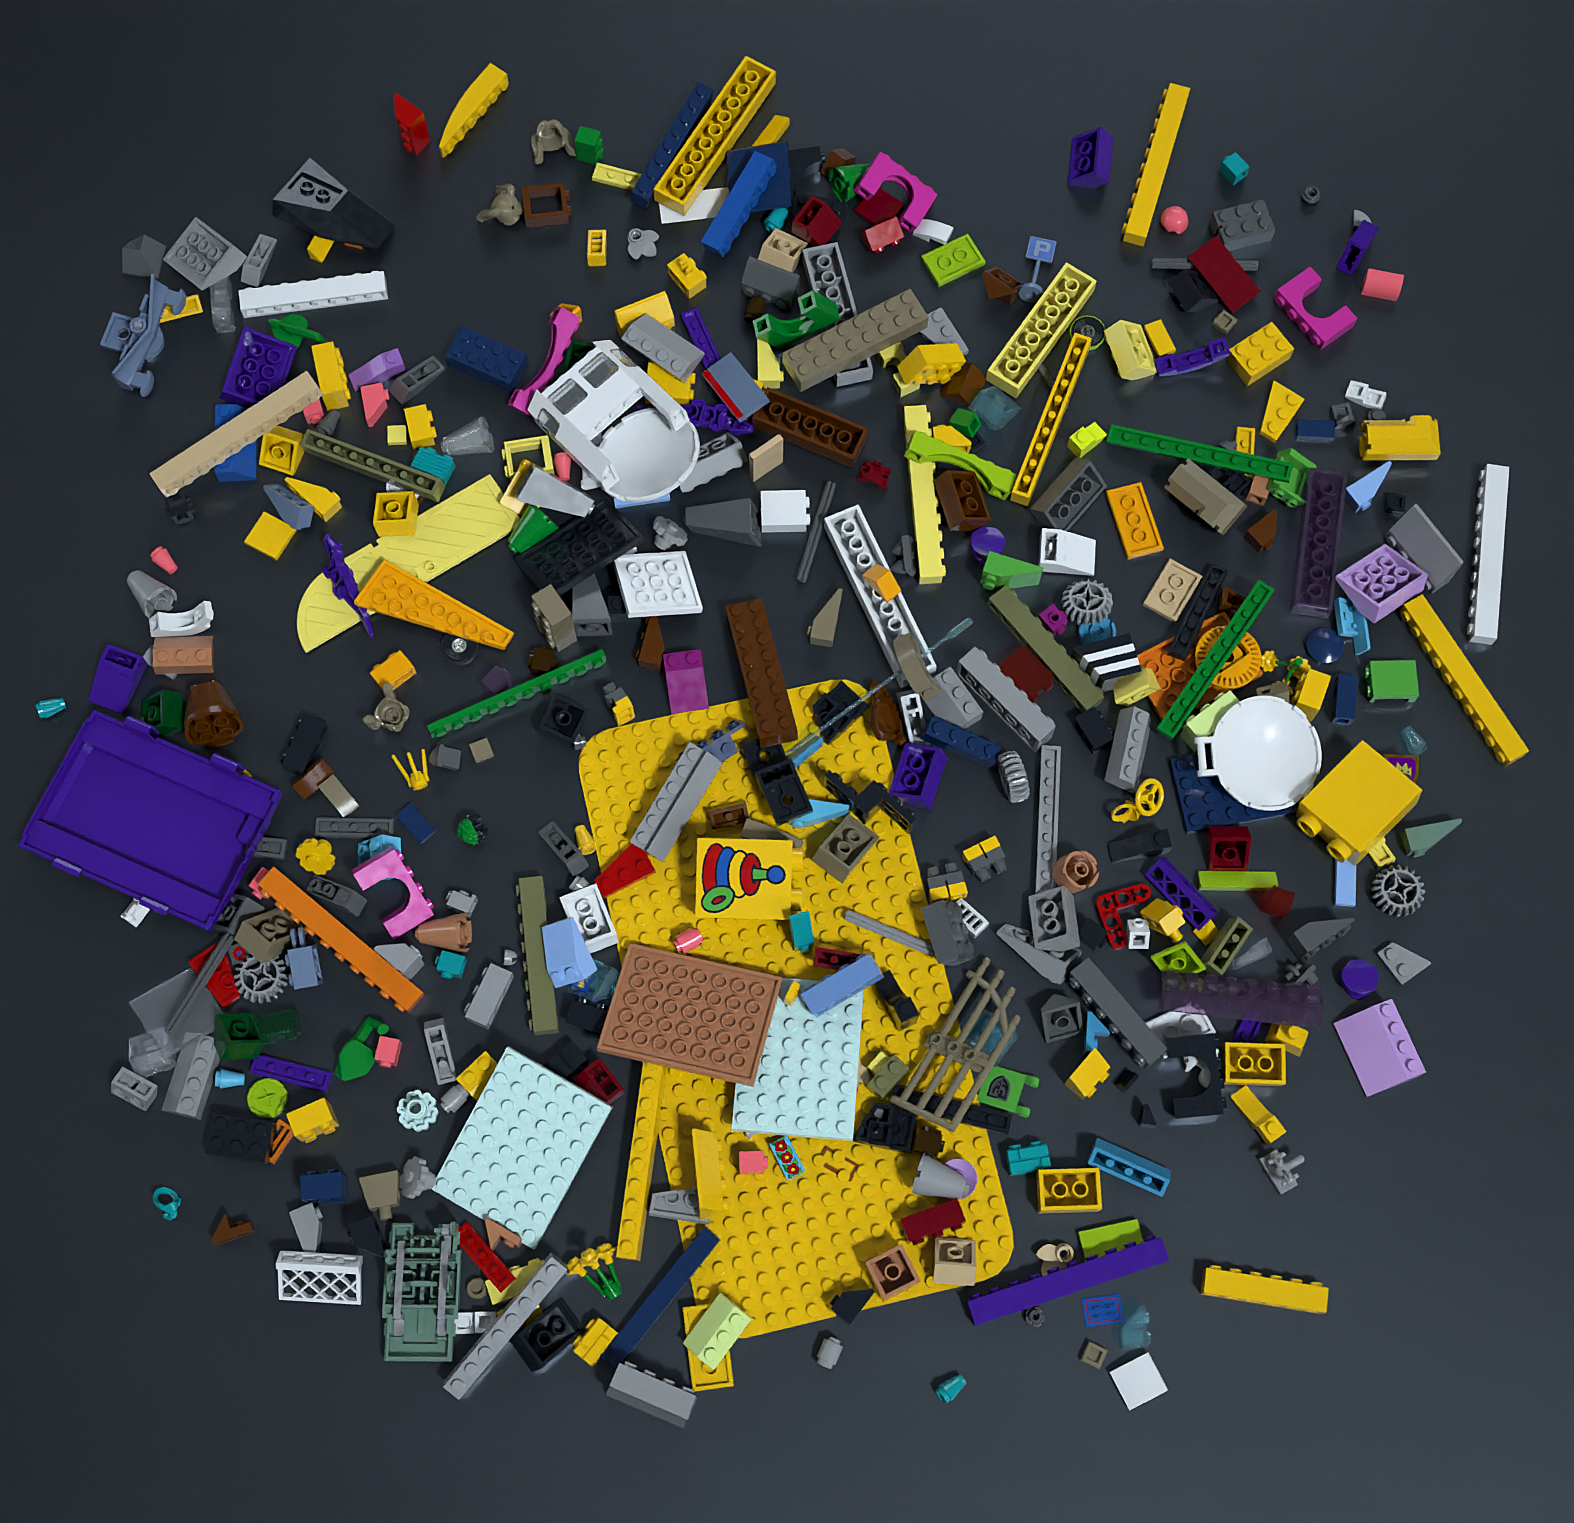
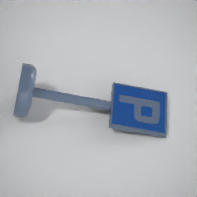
(1039, 250)

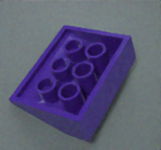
(257, 368)

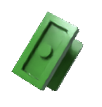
(1291, 491)
(1391, 680)

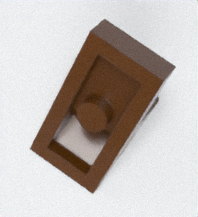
(226, 1232)

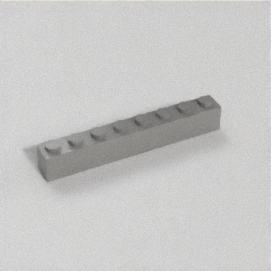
(504, 1326)

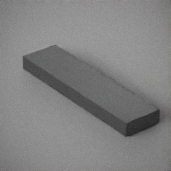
(353, 827)

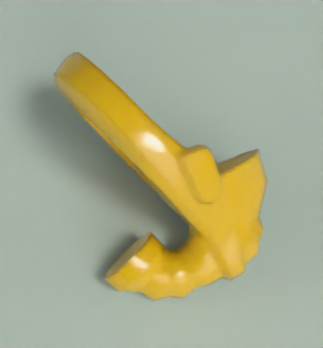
(1131, 814)

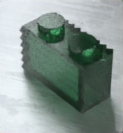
(280, 1025)

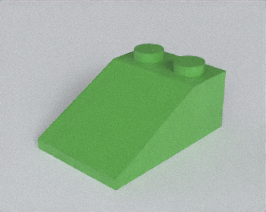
(1004, 570)

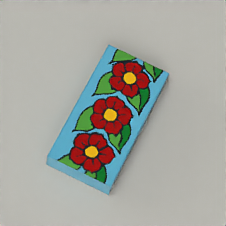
(787, 1158)

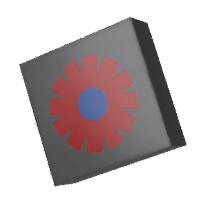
(237, 954)

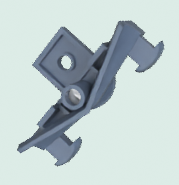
(144, 337)

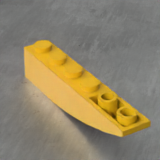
(472, 106)

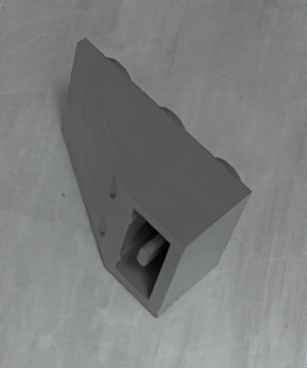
(1317, 934)

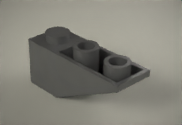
(336, 895)

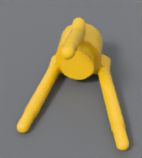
(417, 779)

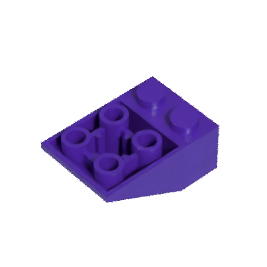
(116, 678)

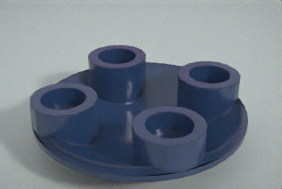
(1325, 645)

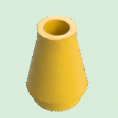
(584, 840)

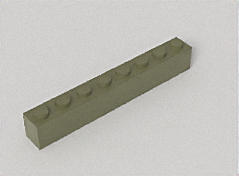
(372, 465)
(1041, 643)
(541, 988)

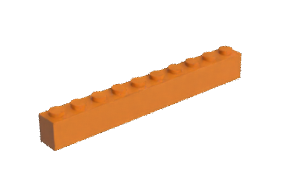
(341, 940)

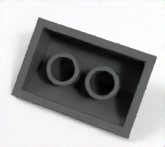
(770, 283)

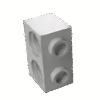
(134, 1089)

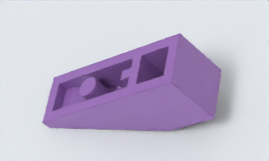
(380, 369)

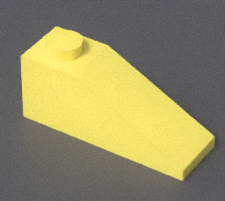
(768, 366)

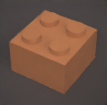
(892, 1272)

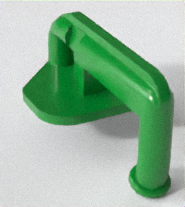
(293, 329)
(355, 1057)

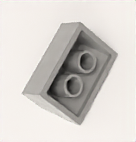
(955, 701)
(1054, 920)

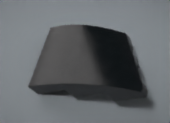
(833, 704)
(888, 1128)

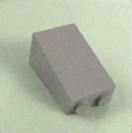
(549, 491)

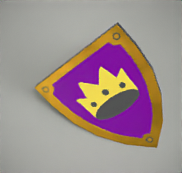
(1407, 764)

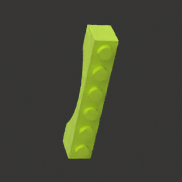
(994, 479)

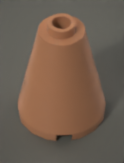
(447, 932)

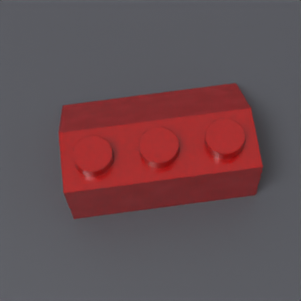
(411, 125)

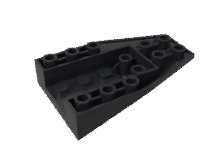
(329, 209)

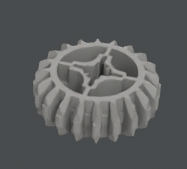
(1098, 602)
(1013, 776)
(1400, 899)
(259, 984)

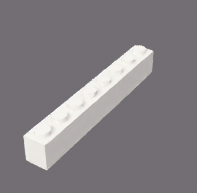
(313, 294)

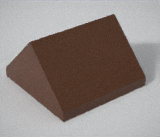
(964, 385)

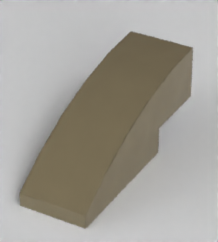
(757, 830)

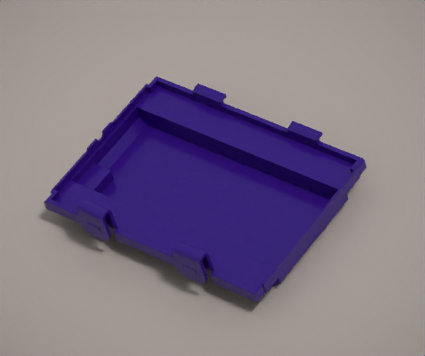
(151, 819)

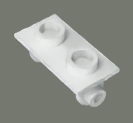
(135, 913)

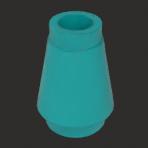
(50, 707)
(949, 1389)

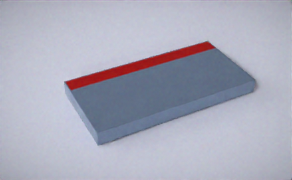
(735, 387)

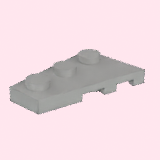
(677, 1205)

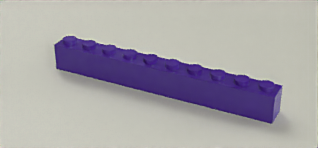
(1068, 1280)

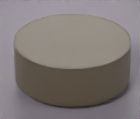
(477, 1288)

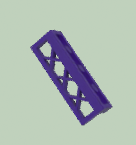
(1186, 887)

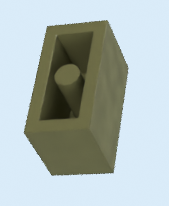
(887, 1077)

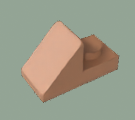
(496, 1232)

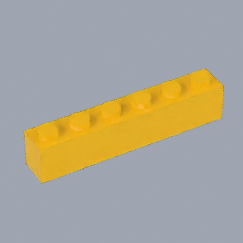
(1264, 1290)

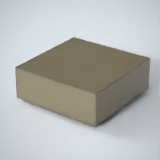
(1224, 322)
(481, 750)
(1093, 1355)

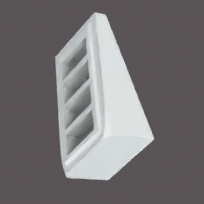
(977, 917)

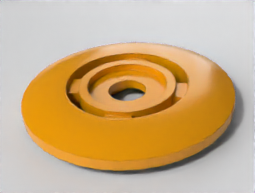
(1241, 669)

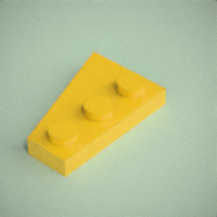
(1279, 411)

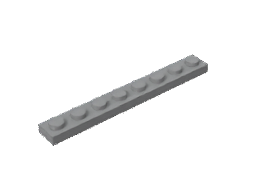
(1047, 817)

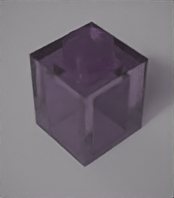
(496, 681)

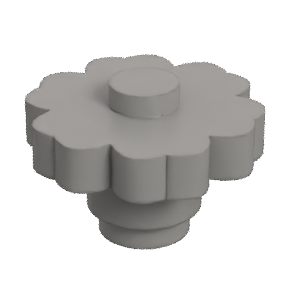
(668, 533)
(416, 1178)

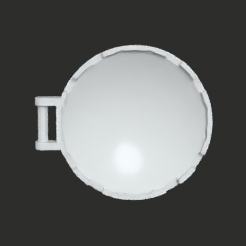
(647, 456)
(1263, 753)

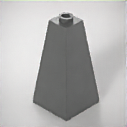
(726, 520)
(589, 609)

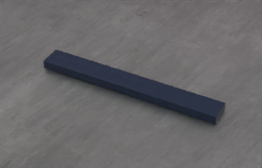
(660, 1298)

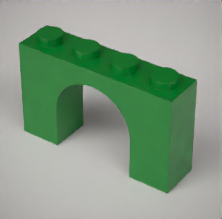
(817, 313)

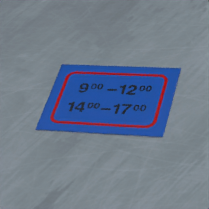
(1102, 1310)

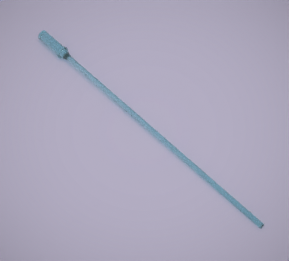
(952, 633)

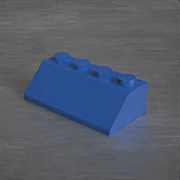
(242, 464)

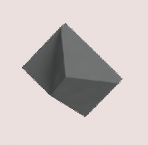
(143, 257)
(1061, 1018)

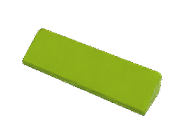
(1236, 880)

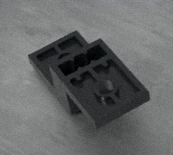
(776, 780)
(870, 801)

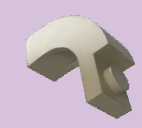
(913, 667)

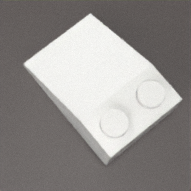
(591, 917)

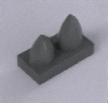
(909, 562)

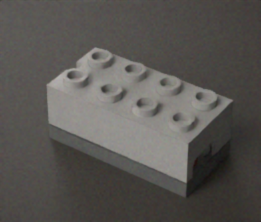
(652, 1395)

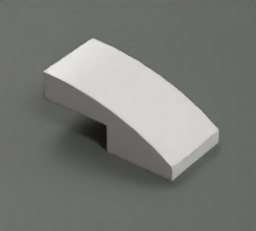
(933, 230)
(1363, 395)
(474, 1322)

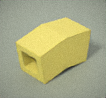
(878, 1063)

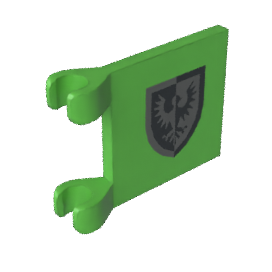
(1003, 1090)

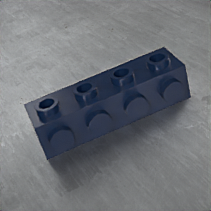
(960, 742)

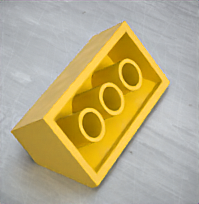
(707, 1174)

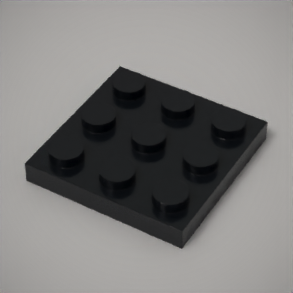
(801, 199)

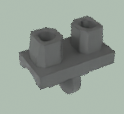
(1299, 974)

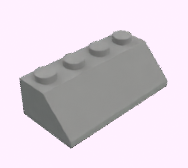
(663, 347)
(715, 460)
(1128, 749)
(192, 1079)

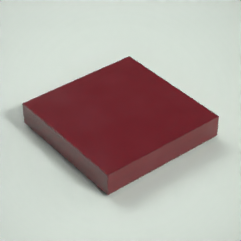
(879, 207)

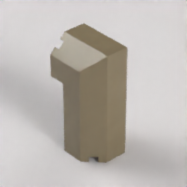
(1205, 496)

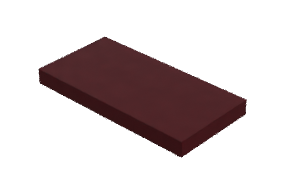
(1223, 274)

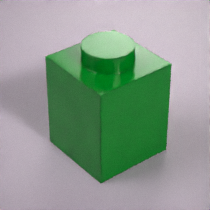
(965, 422)

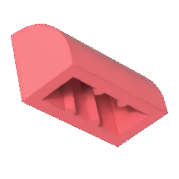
(1382, 284)

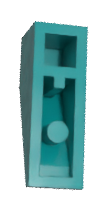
(801, 931)

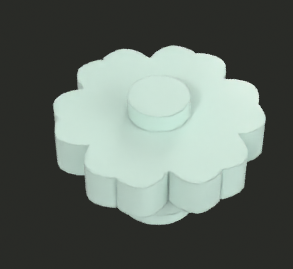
(417, 1110)

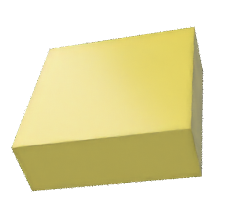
(397, 435)

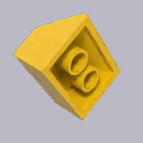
(655, 306)

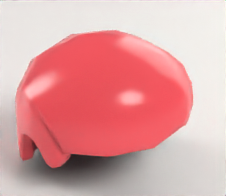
(1174, 219)

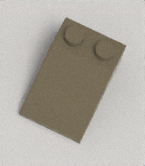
(845, 848)
(267, 934)

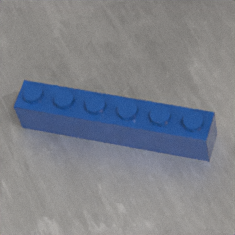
(739, 204)

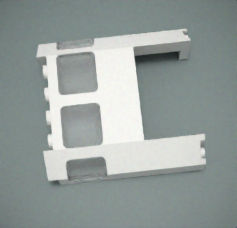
(591, 399)

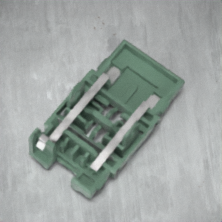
(421, 1330)

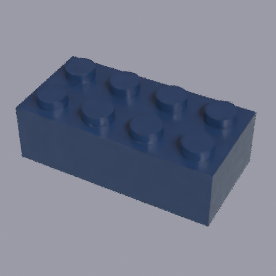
(486, 359)

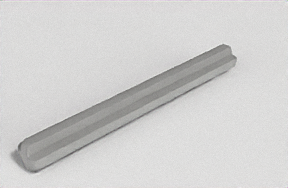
(889, 932)

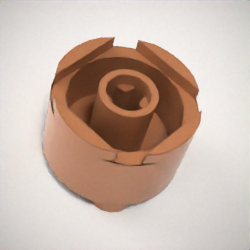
(1076, 871)

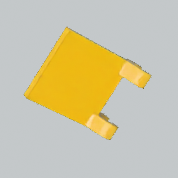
(508, 498)

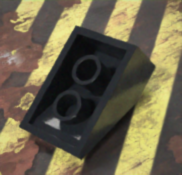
(546, 1335)

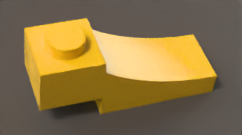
(1257, 1115)

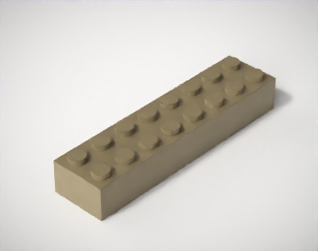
(855, 340)

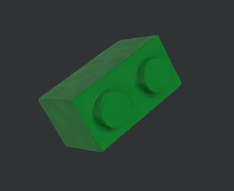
(589, 145)

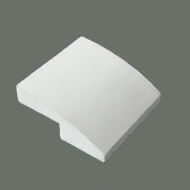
(1139, 1381)

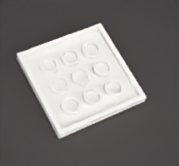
(657, 584)

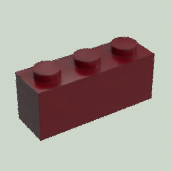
(836, 956)
(932, 1222)

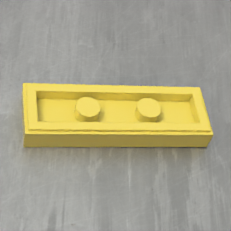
(615, 176)

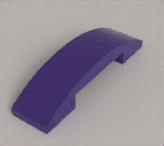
(1194, 359)

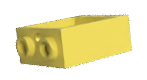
(526, 445)

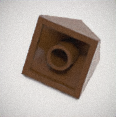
(1001, 285)

